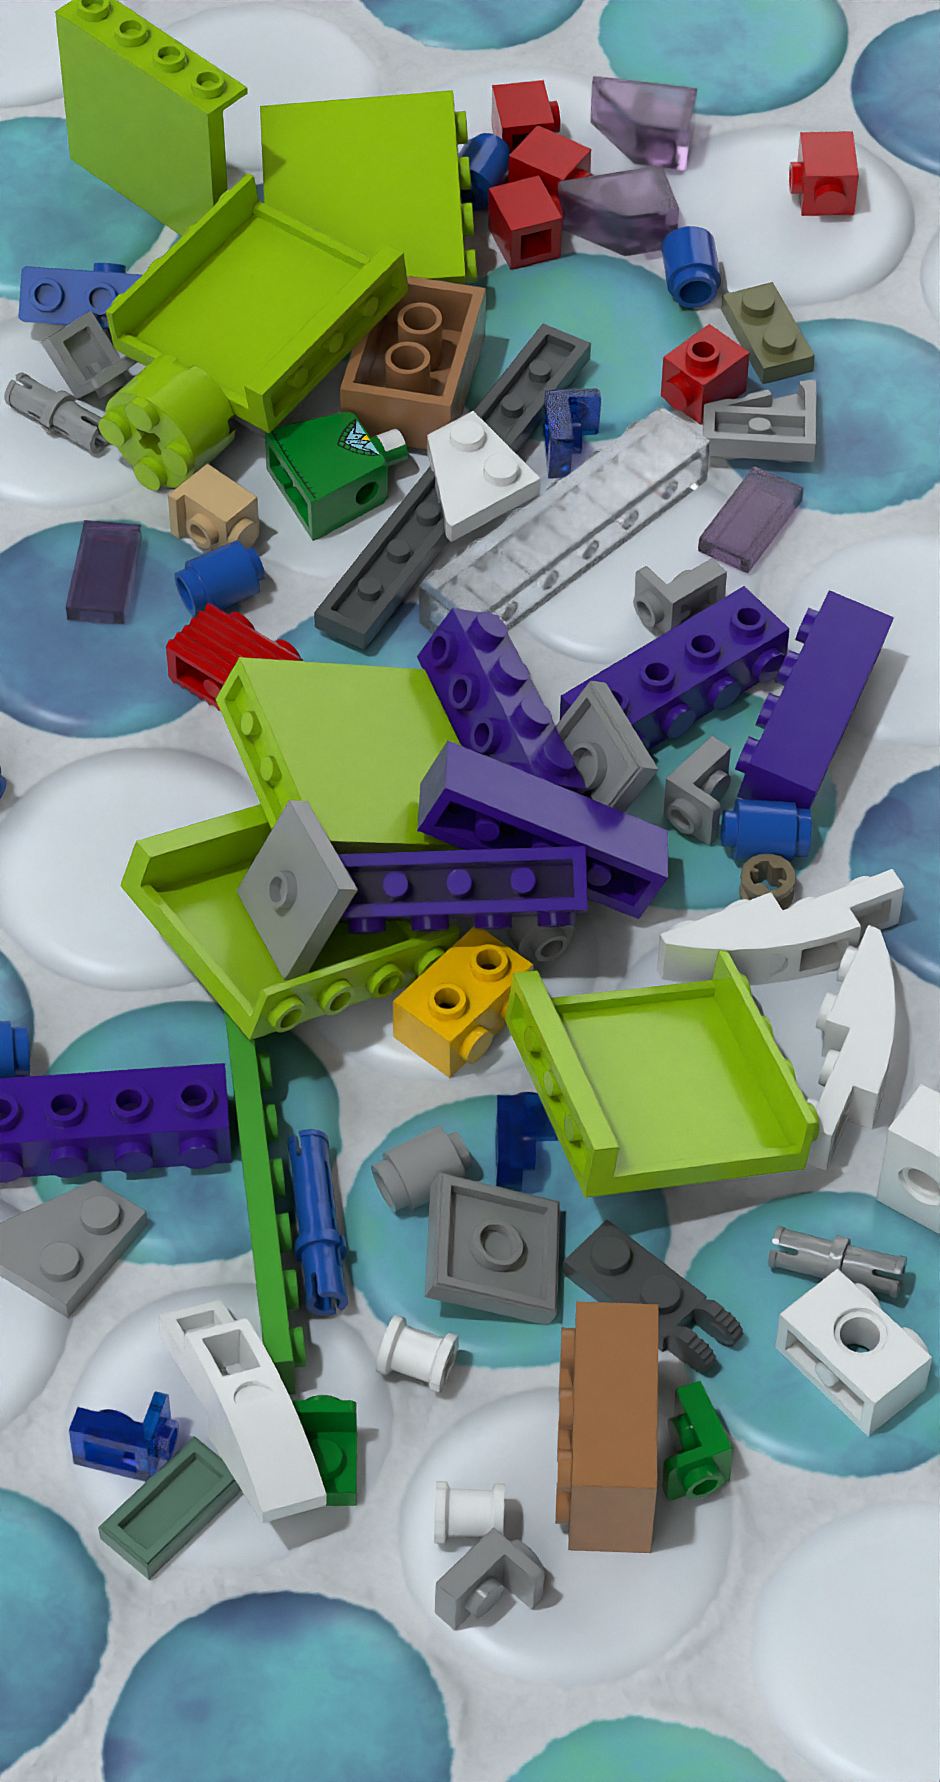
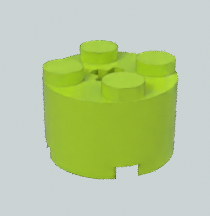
(168, 422)

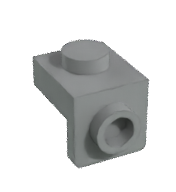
(87, 357)

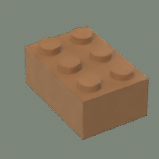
(417, 361)
(608, 1427)

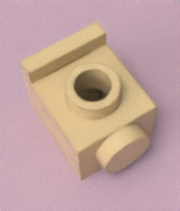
(213, 510)

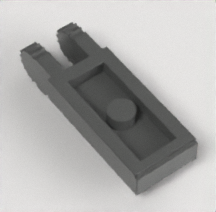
(622, 1271)

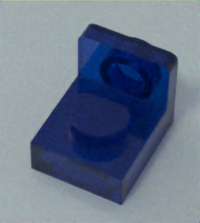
(567, 418)
(518, 1126)
(121, 1445)

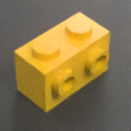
(458, 1002)

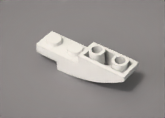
(780, 943)
(855, 1044)
(246, 1407)

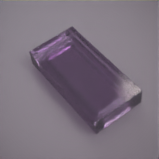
(750, 519)
(104, 572)

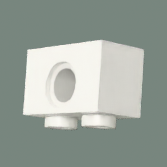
(912, 1161)
(862, 1385)

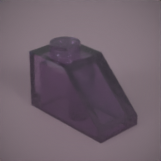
(645, 119)
(621, 209)

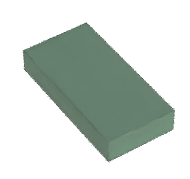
(170, 1508)

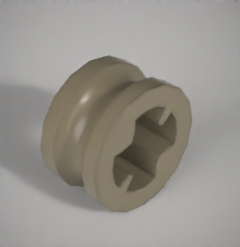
(776, 871)

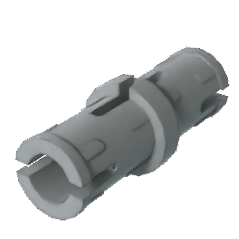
(55, 411)
(822, 1257)

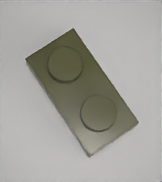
(768, 332)

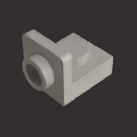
(675, 602)
(696, 789)
(482, 1574)

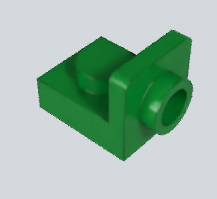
(332, 1436)
(701, 1446)

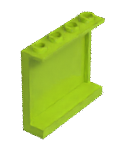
(144, 110)
(376, 176)
(256, 304)
(343, 742)
(189, 894)
(662, 1082)

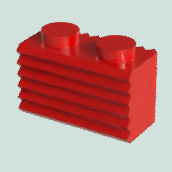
(211, 646)

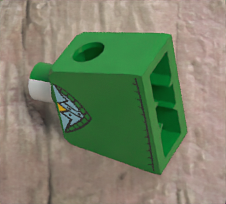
(332, 469)

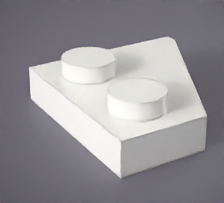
(476, 475)

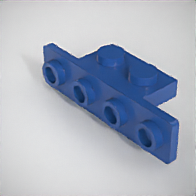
(66, 294)

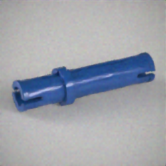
(319, 1239)

